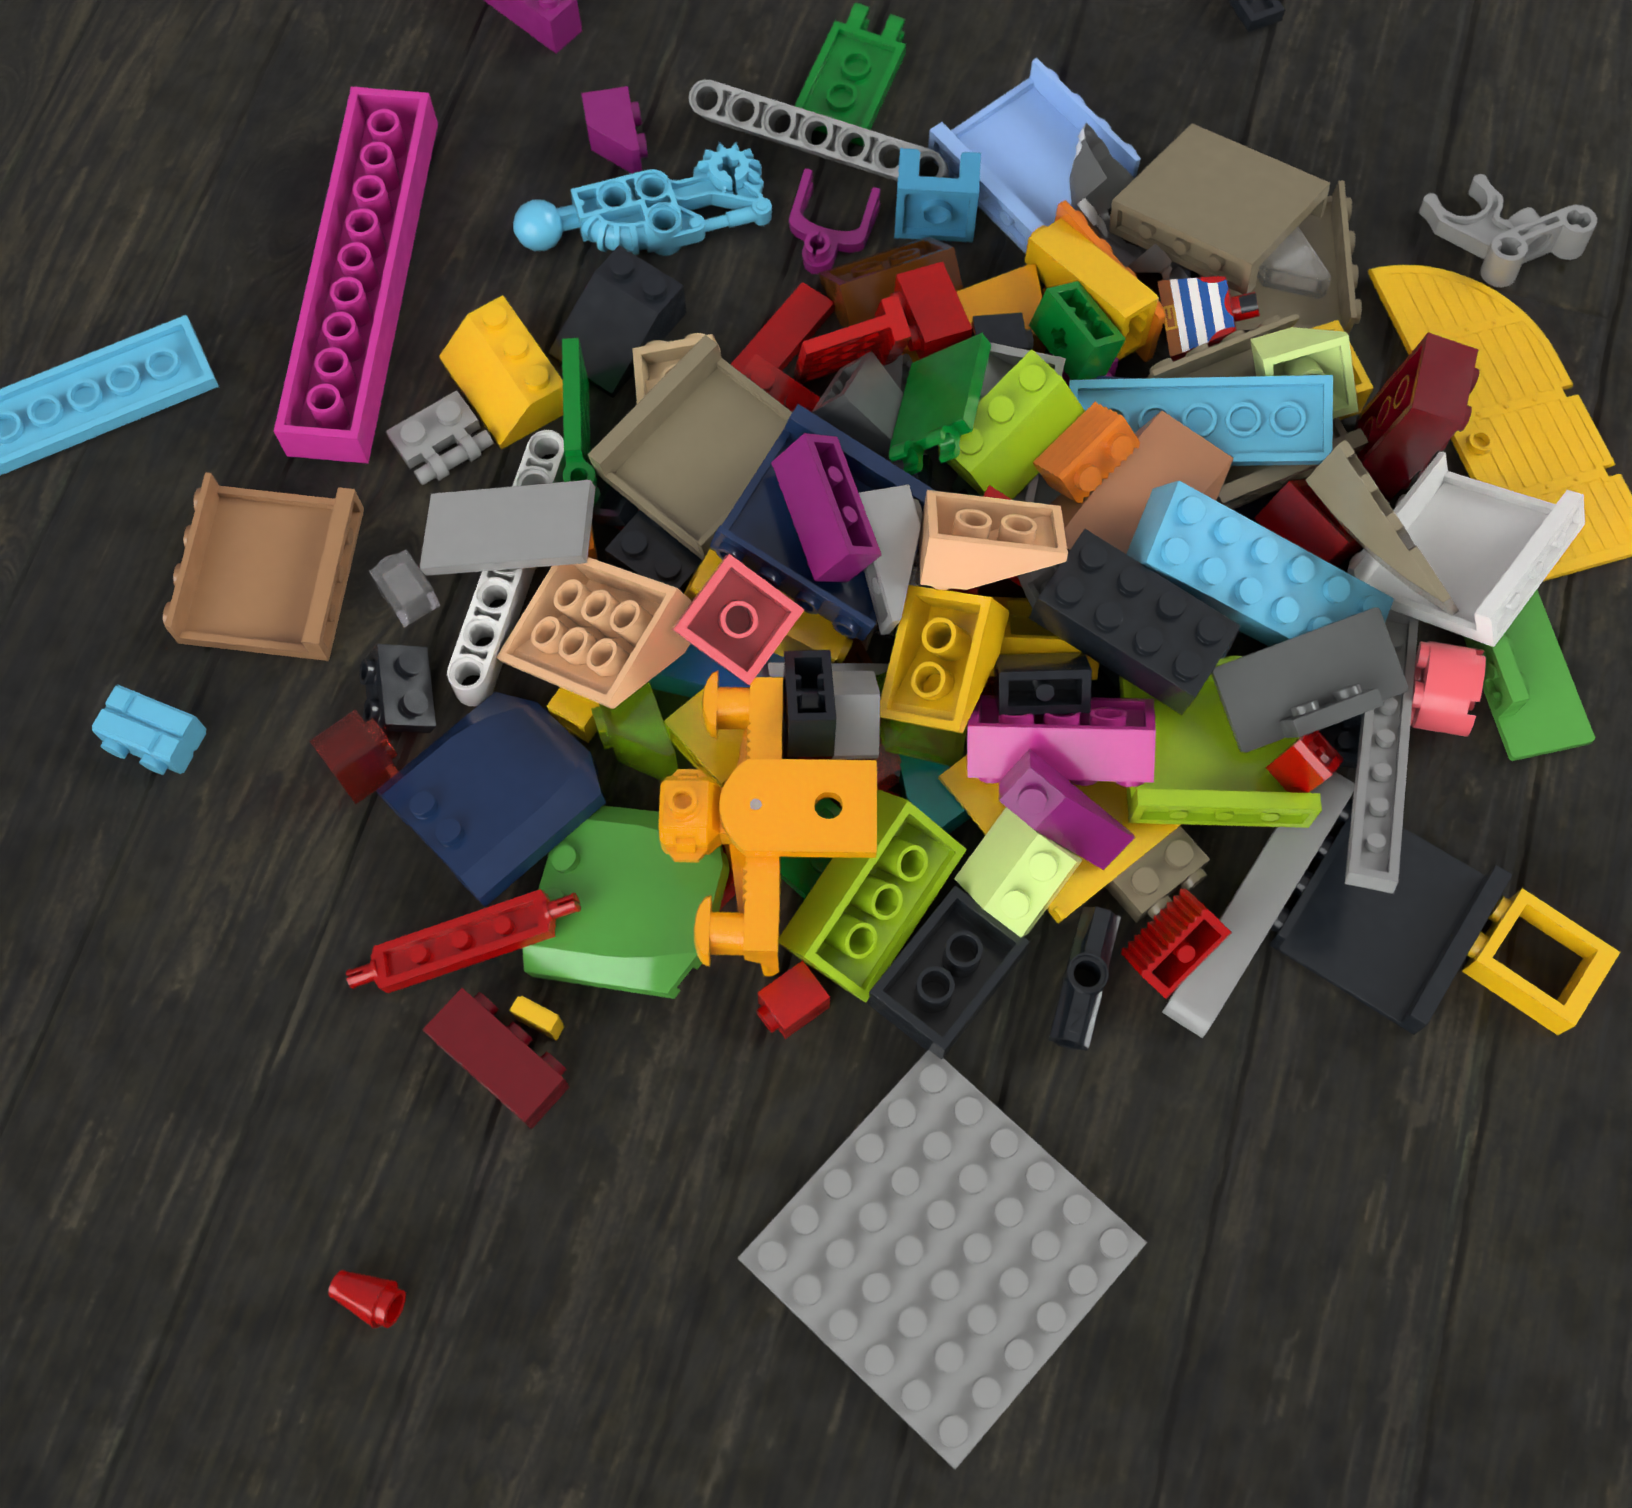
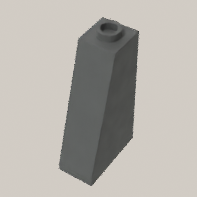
(866, 406)

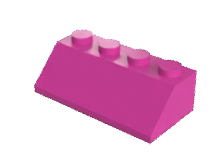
(1085, 748)

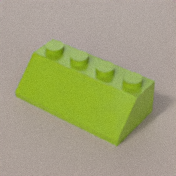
(870, 906)

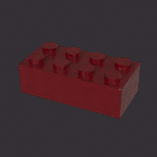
(1417, 412)

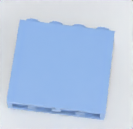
(1027, 151)

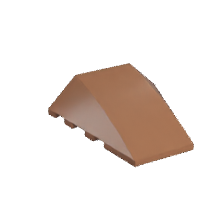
(1164, 456)

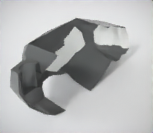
(1093, 185)

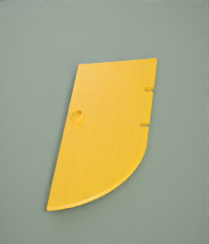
(1521, 422)

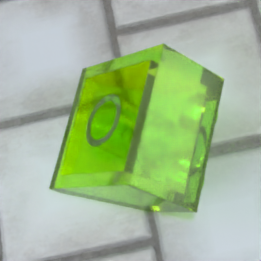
(637, 734)

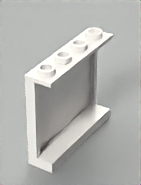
(1482, 545)

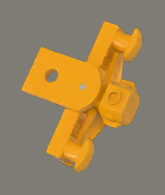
(760, 817)

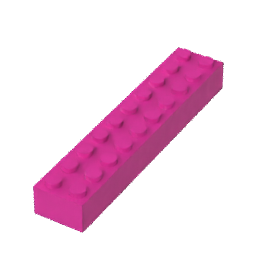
(357, 277)

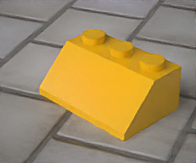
(503, 373)

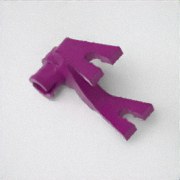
(826, 240)

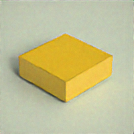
(537, 1017)

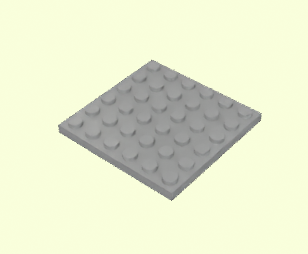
(942, 1255)

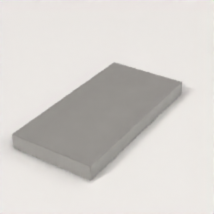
(508, 528)

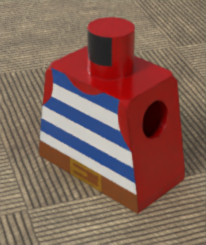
(1202, 312)

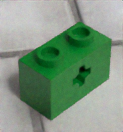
(1077, 330)

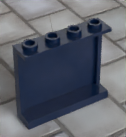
(765, 539)

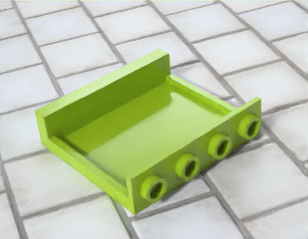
(1206, 776)

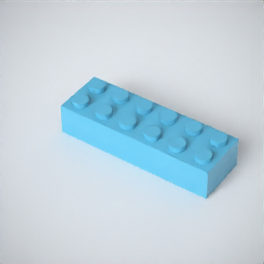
(1245, 568)

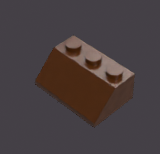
(864, 282)

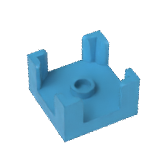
(937, 205)

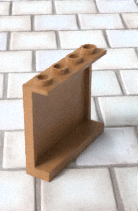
(264, 570)

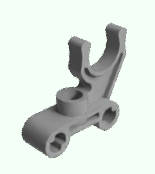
(1510, 241)

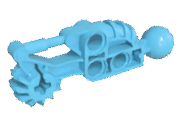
(640, 217)

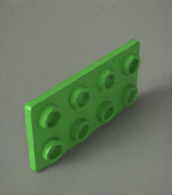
(1532, 688)

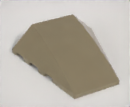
(1367, 516)

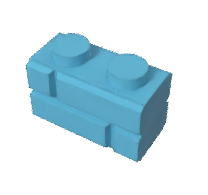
(148, 730)

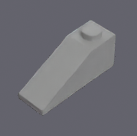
(896, 526)

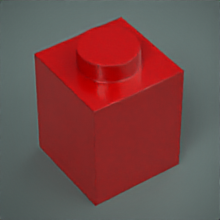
(792, 1000)

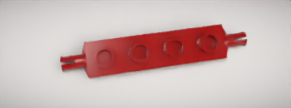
(463, 941)

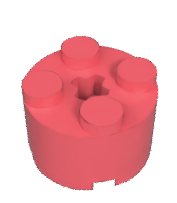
(1446, 687)

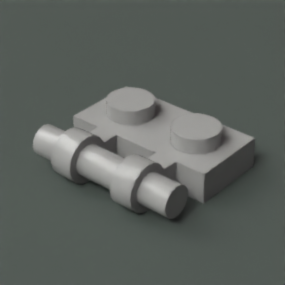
(436, 429)

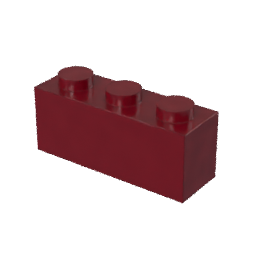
(498, 1056)

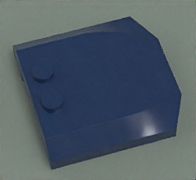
(497, 792)

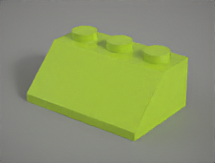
(1015, 427)

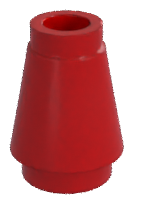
(368, 1297)

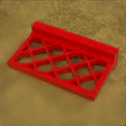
(883, 335)

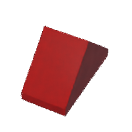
(1305, 763)

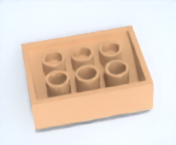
(597, 631)

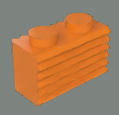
(1087, 452)

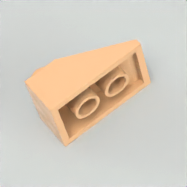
(986, 539)

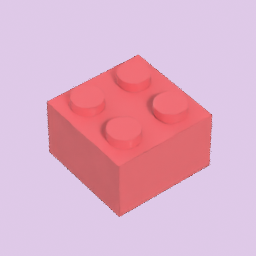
(738, 619)

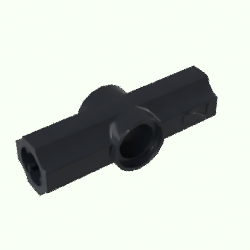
(1078, 1004)

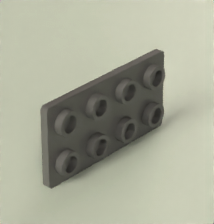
(1310, 681)

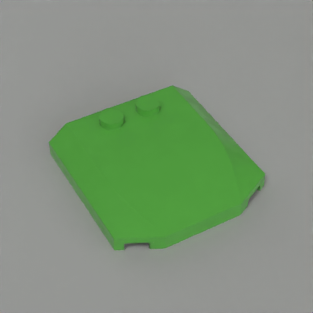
(633, 905)

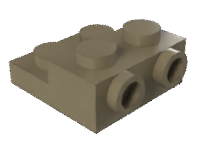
(1158, 874)

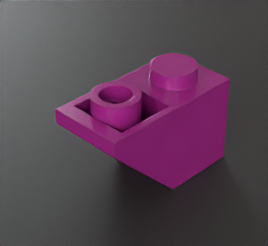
(612, 128)

